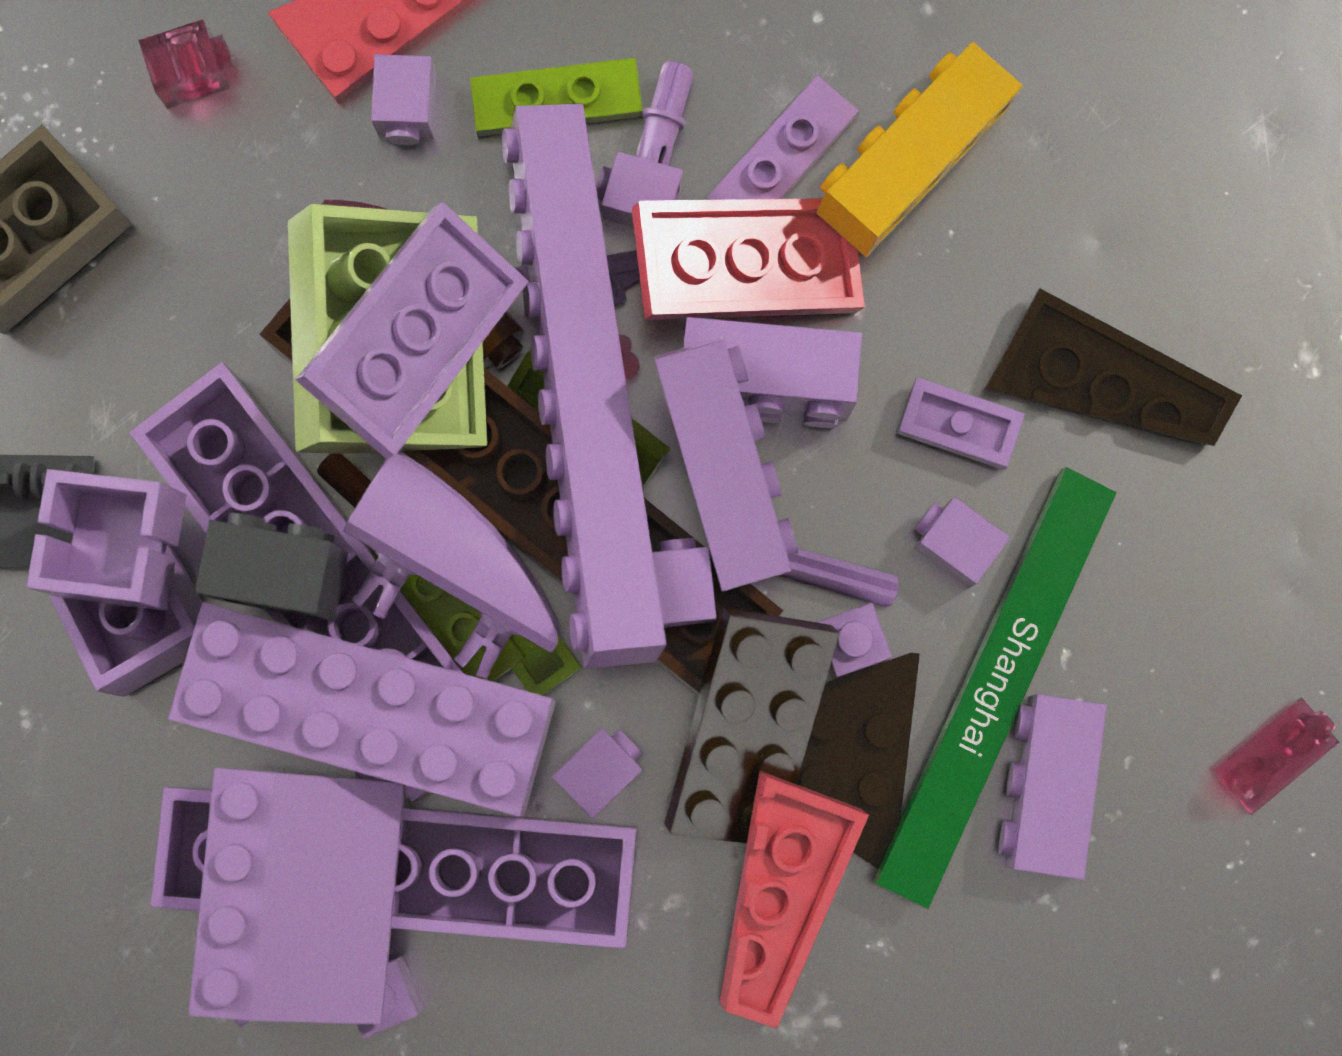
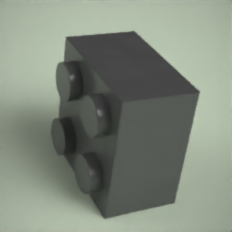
(271, 569)

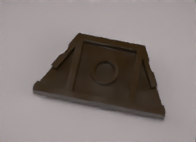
(863, 747)

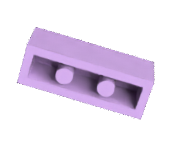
(1053, 786)

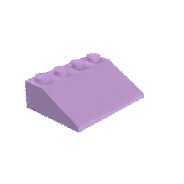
(296, 898)

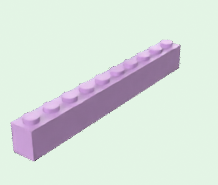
(584, 389)

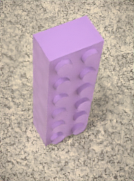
(362, 709)

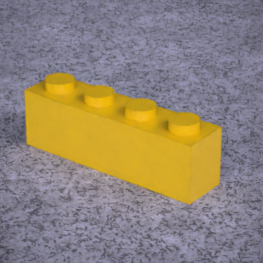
(917, 148)

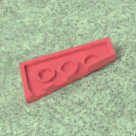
(343, 35)
(787, 883)

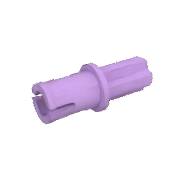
(665, 113)

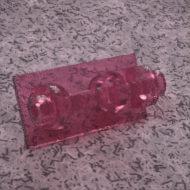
(1277, 755)

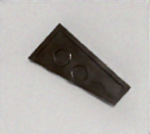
(1099, 371)

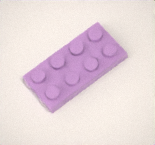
(412, 331)

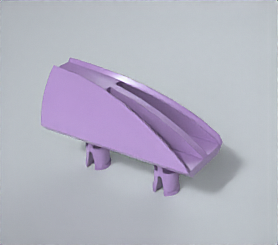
(437, 534)

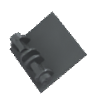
(20, 502)

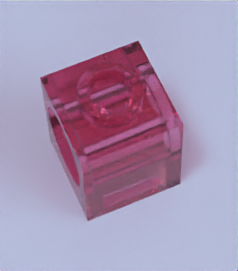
(186, 63)

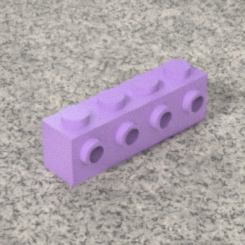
(723, 462)

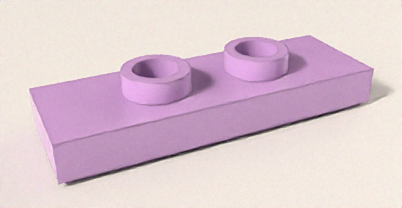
(789, 146)

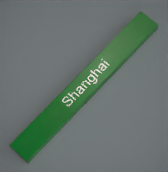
(994, 688)

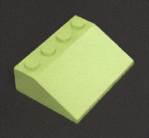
(331, 266)

